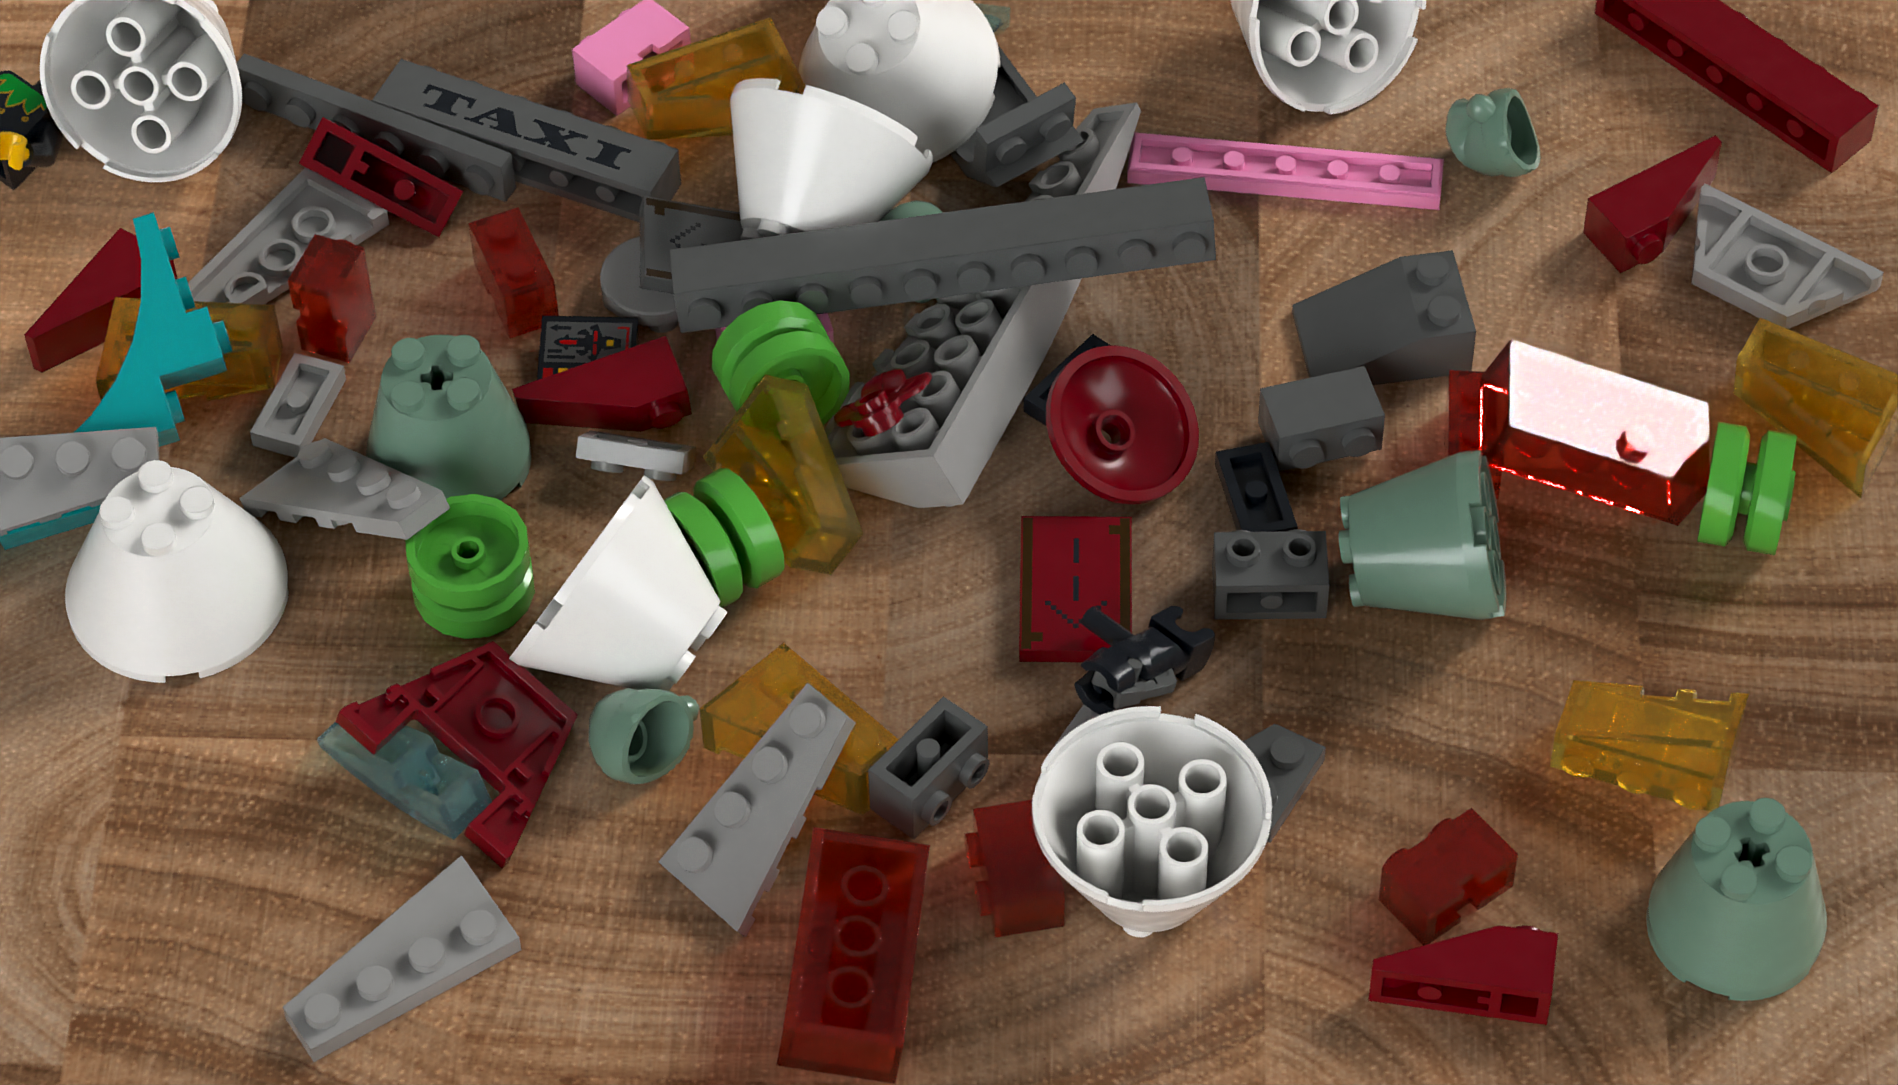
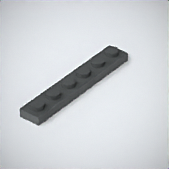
(421, 143)

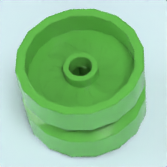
(785, 343)
(1748, 488)
(728, 534)
(472, 568)

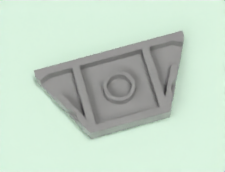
(1771, 265)

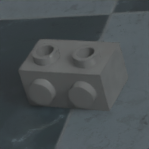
(1321, 418)
(1270, 575)
(929, 768)

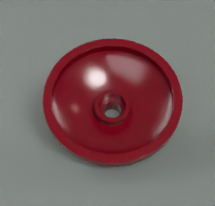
(1141, 411)

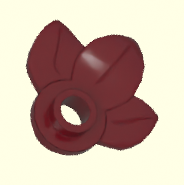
(881, 402)

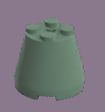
(449, 419)
(1427, 541)
(1740, 903)

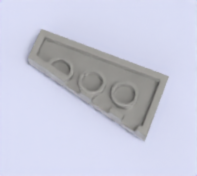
(266, 251)
(66, 471)
(347, 488)
(745, 827)
(411, 957)

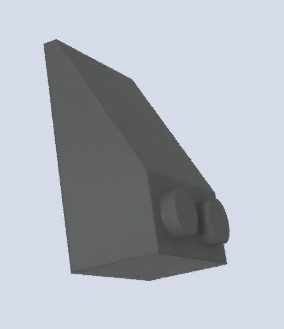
(1394, 320)

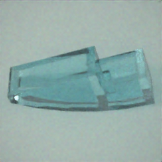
(413, 777)

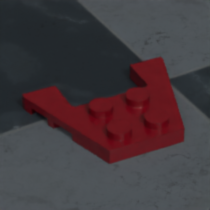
(488, 717)

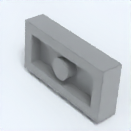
(298, 405)
(614, 451)

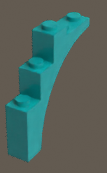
(164, 353)

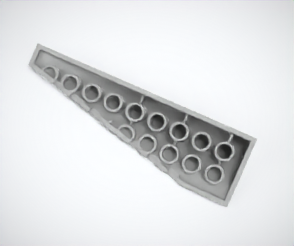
(978, 352)

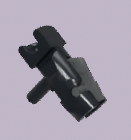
(1140, 663)

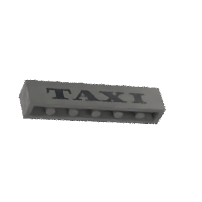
(547, 145)

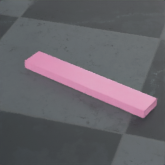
(1288, 170)

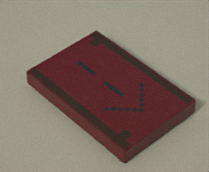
(1063, 573)

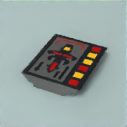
(582, 339)

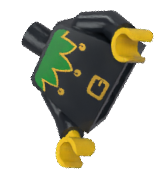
(26, 130)

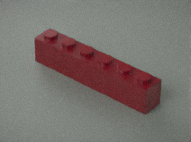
(1752, 73)

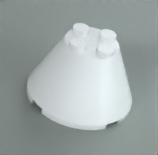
(1328, 51)
(910, 60)
(143, 84)
(816, 160)
(174, 579)
(628, 604)
(1151, 814)

